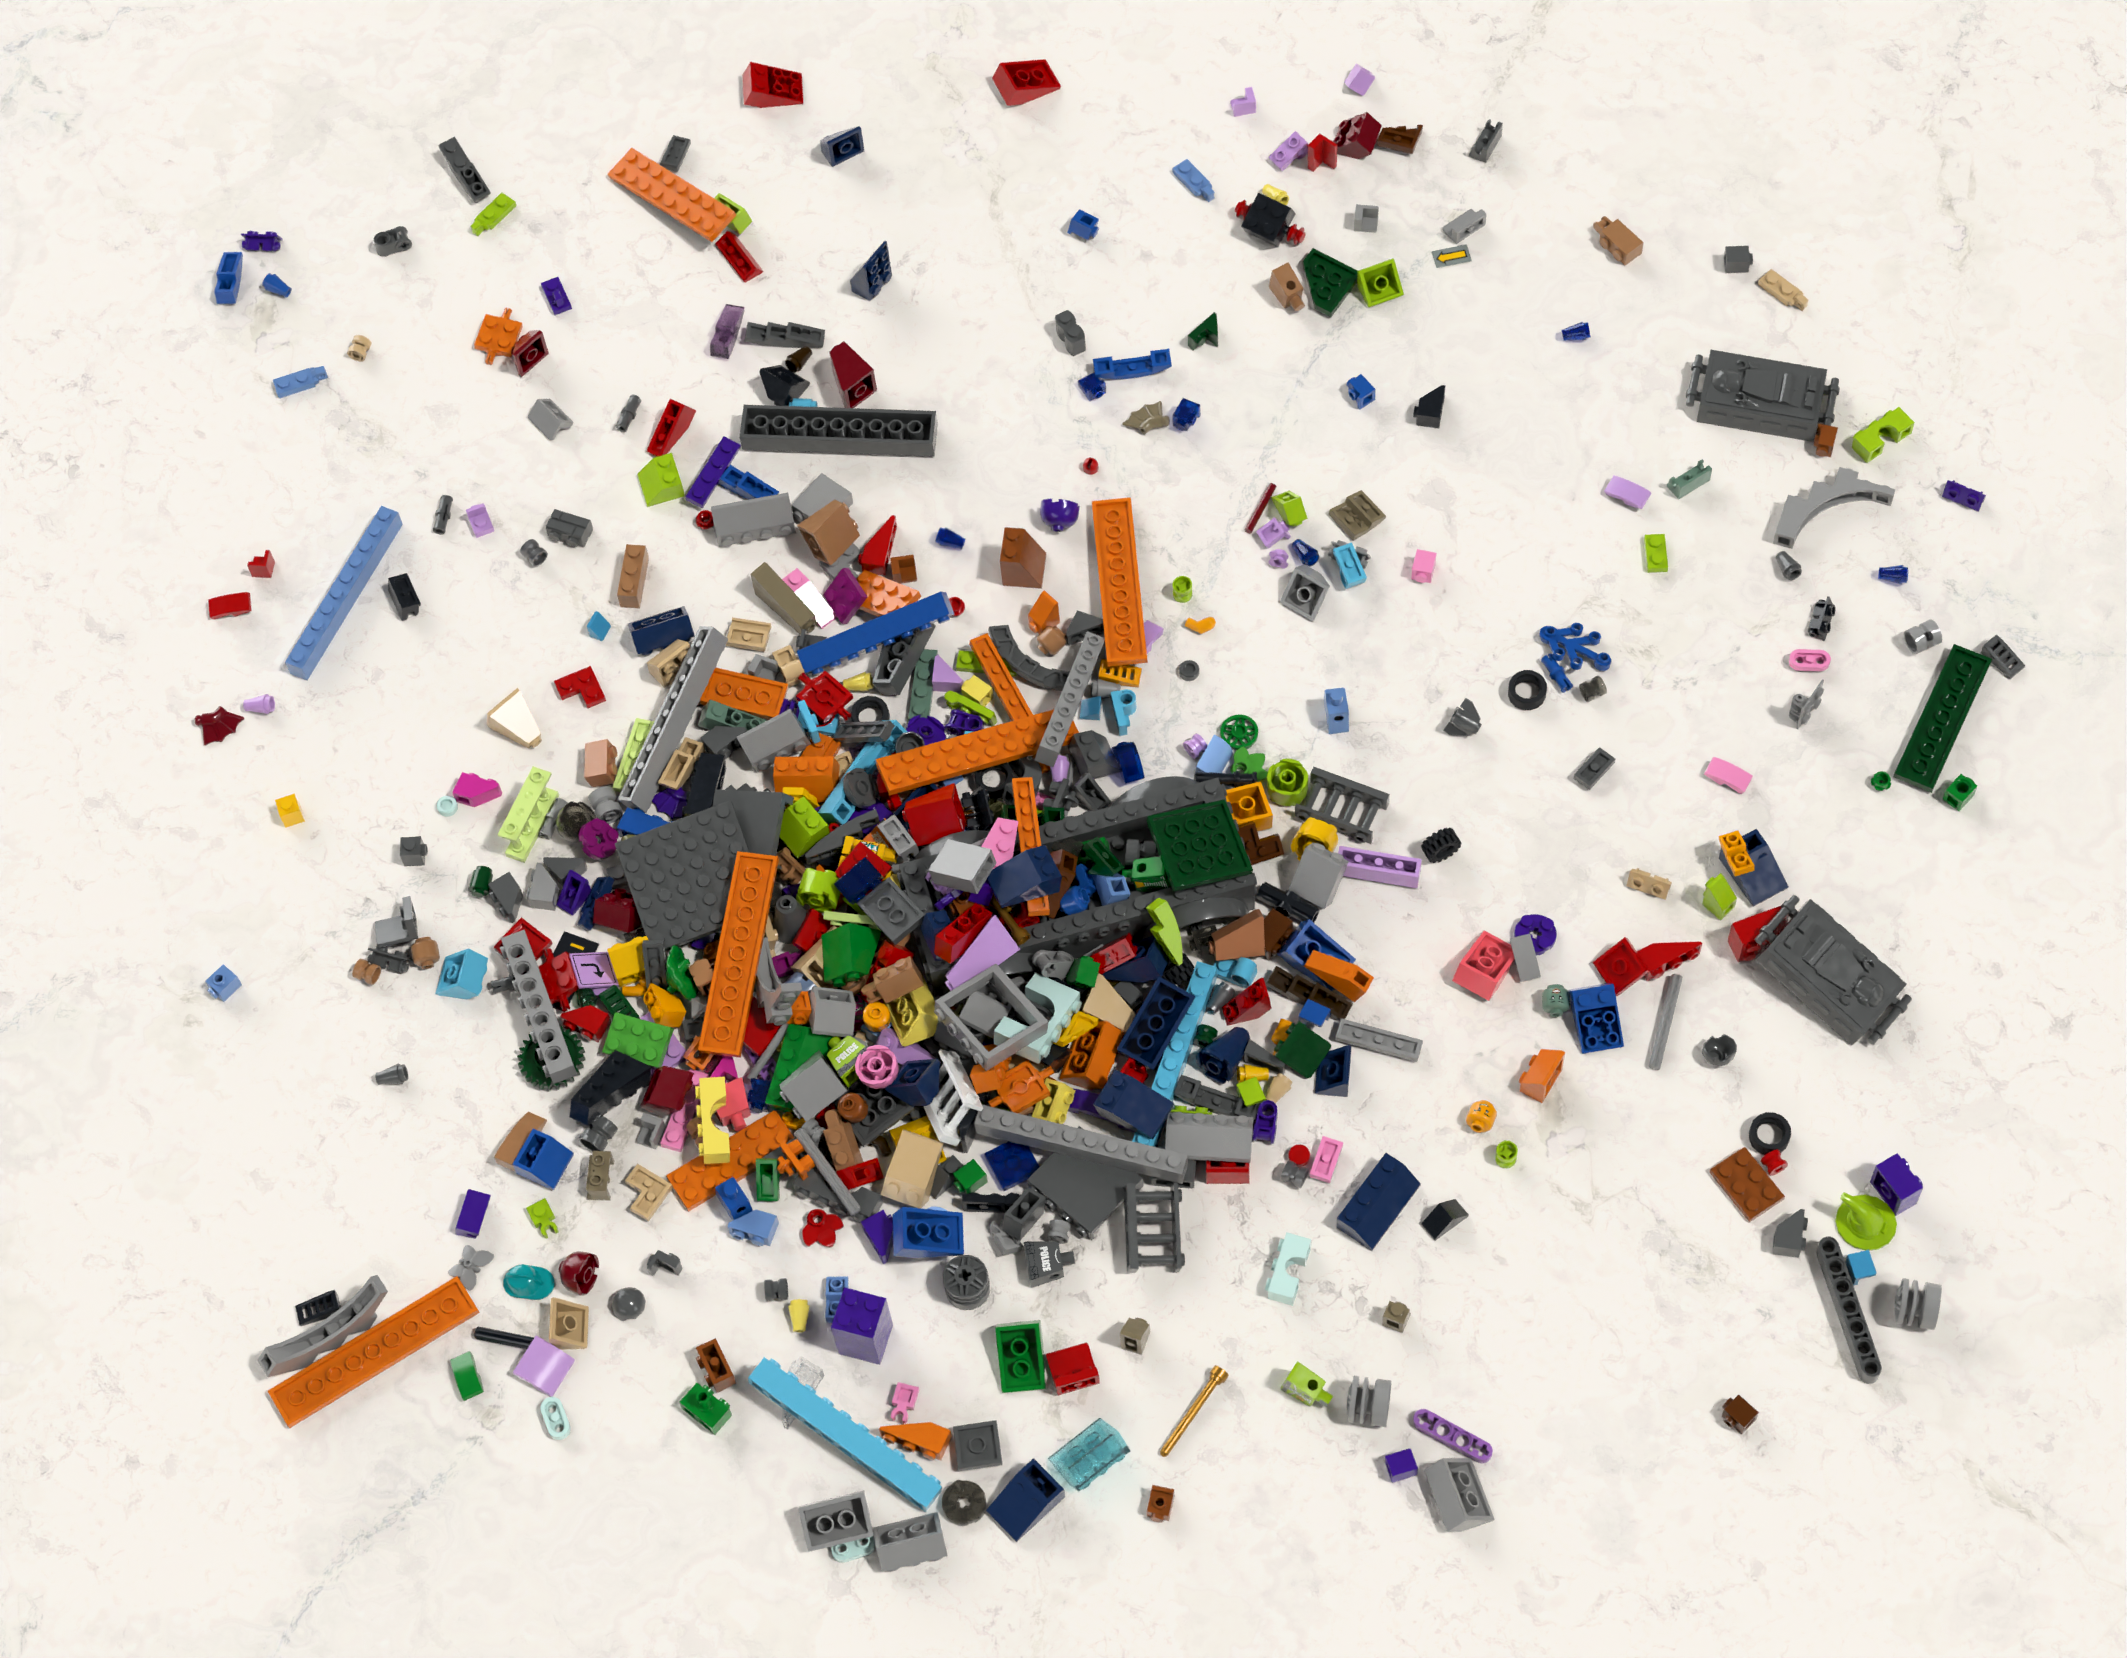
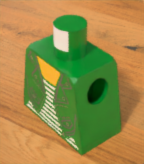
(1147, 875)

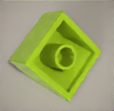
(660, 480)
(802, 827)

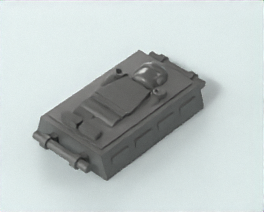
(1762, 395)
(1831, 971)

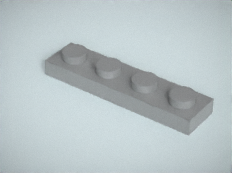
(1379, 1040)

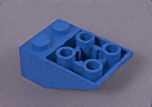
(1596, 1017)

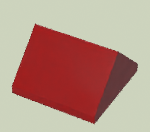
(1227, 1172)

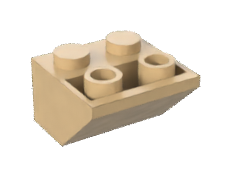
(668, 662)

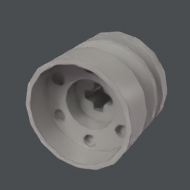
(1917, 1303)
(1369, 1401)

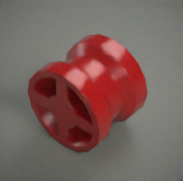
(1774, 1162)

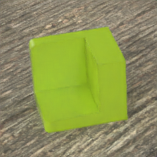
(1250, 1092)

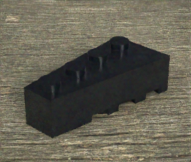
(708, 776)
(608, 1086)

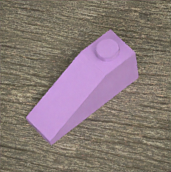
(909, 1053)

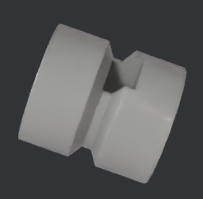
(1924, 636)
(605, 805)

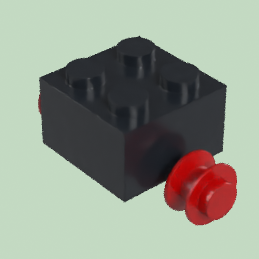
(1269, 220)

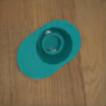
(528, 1282)

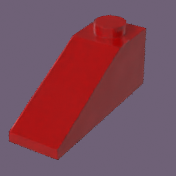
(671, 427)
(878, 550)

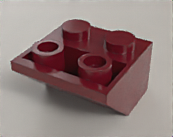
(1357, 136)
(617, 911)
(667, 1091)

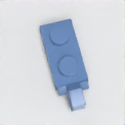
(1193, 179)
(299, 381)

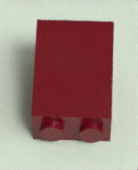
(852, 375)

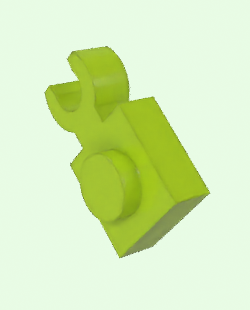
(542, 1216)

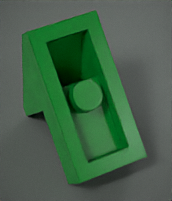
(767, 1179)

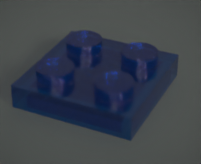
(1011, 1164)

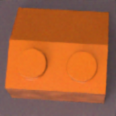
(1542, 1073)

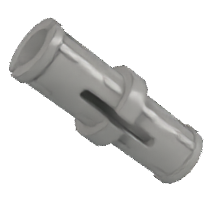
(550, 822)

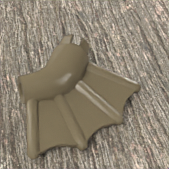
(1148, 418)

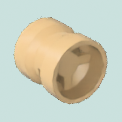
(358, 349)

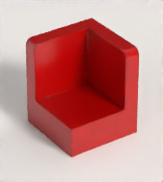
(262, 566)

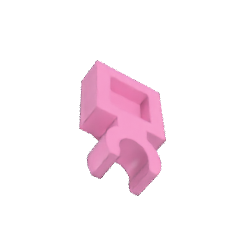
(904, 1398)

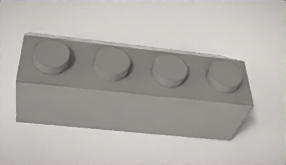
(753, 519)
(1210, 1136)

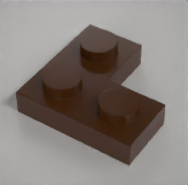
(1259, 849)

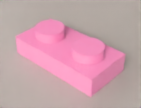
(1326, 1159)

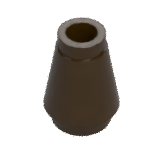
(798, 359)

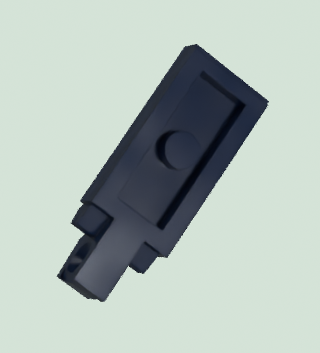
(602, 886)

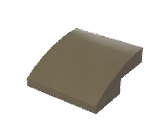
(1357, 515)

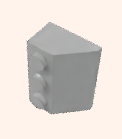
(773, 739)
(1458, 1494)
(836, 1521)
(909, 1542)

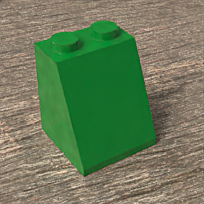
(848, 953)

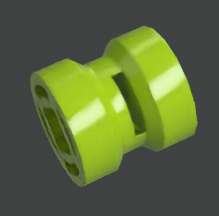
(1182, 589)
(1509, 1151)

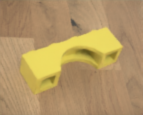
(715, 1142)

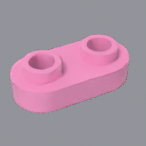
(1809, 660)

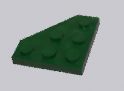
(1328, 281)

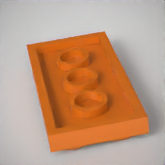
(884, 594)
(746, 693)

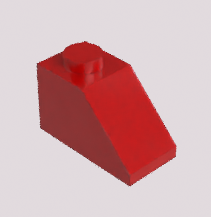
(861, 1174)

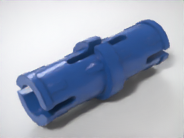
(1557, 673)

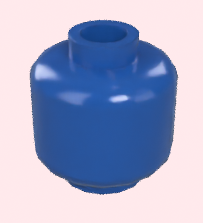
(1074, 901)

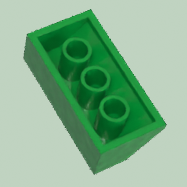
(796, 1049)

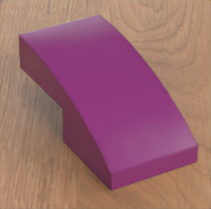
(784, 962)

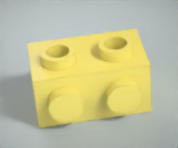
(1057, 1104)

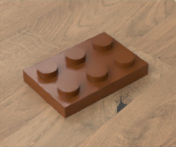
(1747, 1184)

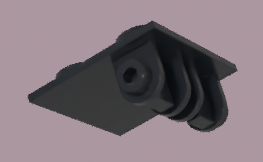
(977, 802)

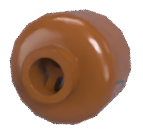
(852, 1107)

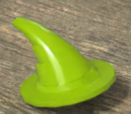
(1865, 1222)

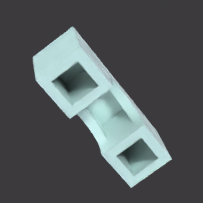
(1292, 1250)

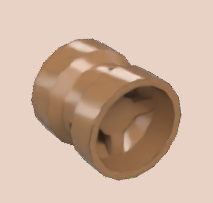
(366, 971)

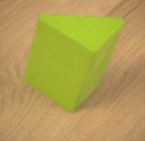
(1379, 283)

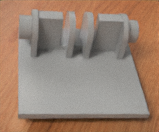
(1802, 706)

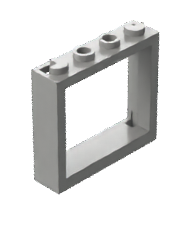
(1013, 995)

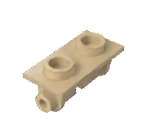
(1644, 882)

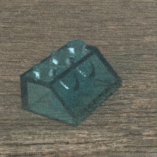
(1089, 1454)

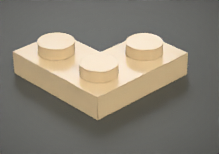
(652, 1190)

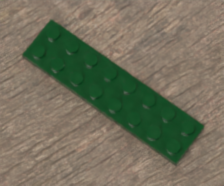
(1942, 718)

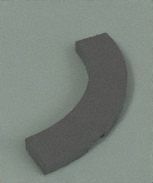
(1022, 663)

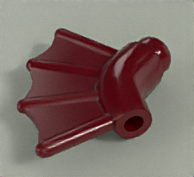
(217, 724)

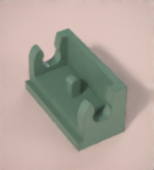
(1690, 480)

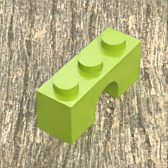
(1893, 424)

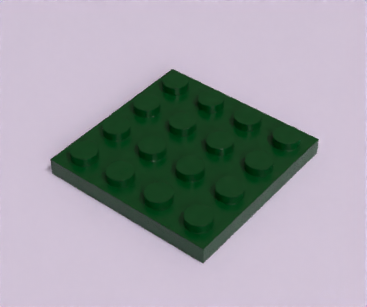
(1199, 845)

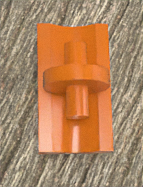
(791, 1150)

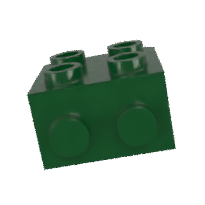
(1302, 1049)

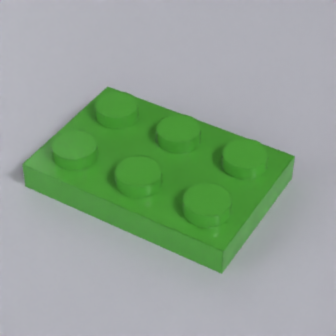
(638, 1039)

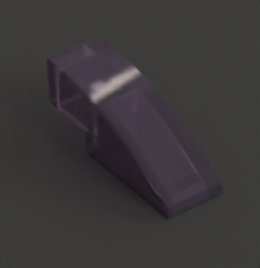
(726, 331)

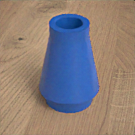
(276, 285)

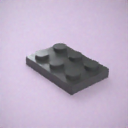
(891, 911)

